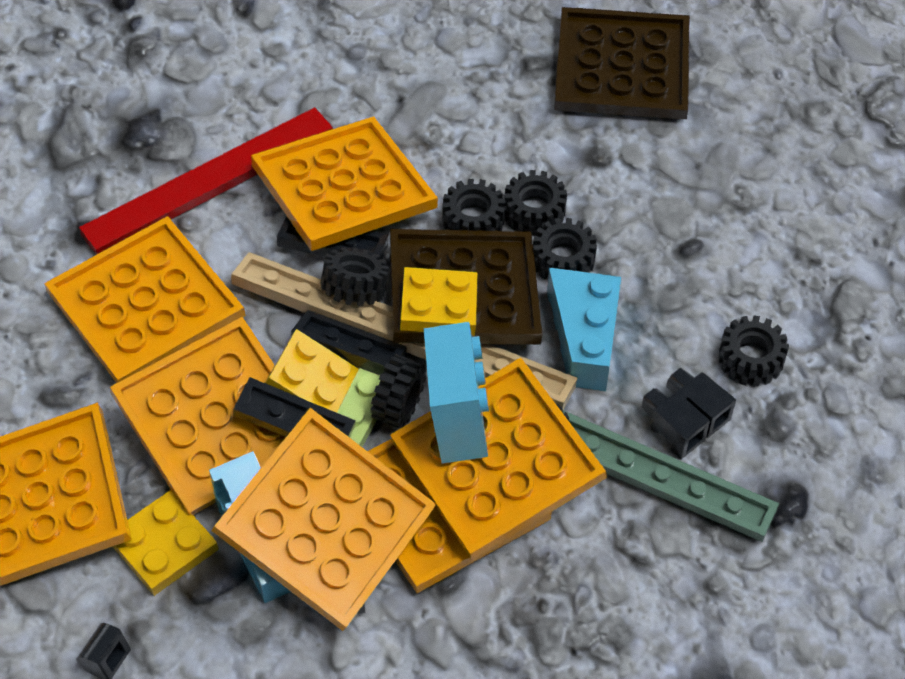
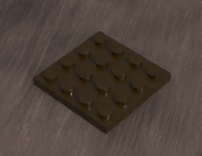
(623, 63)
(505, 279)

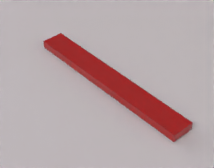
(197, 184)

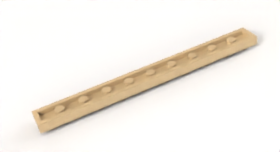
(305, 293)

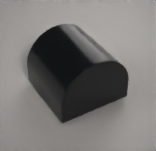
(104, 652)

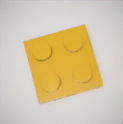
(438, 298)
(312, 372)
(165, 543)

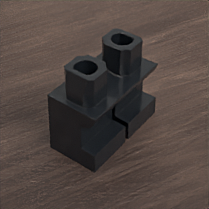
(691, 413)

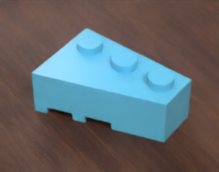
(585, 322)
(455, 392)
(227, 483)

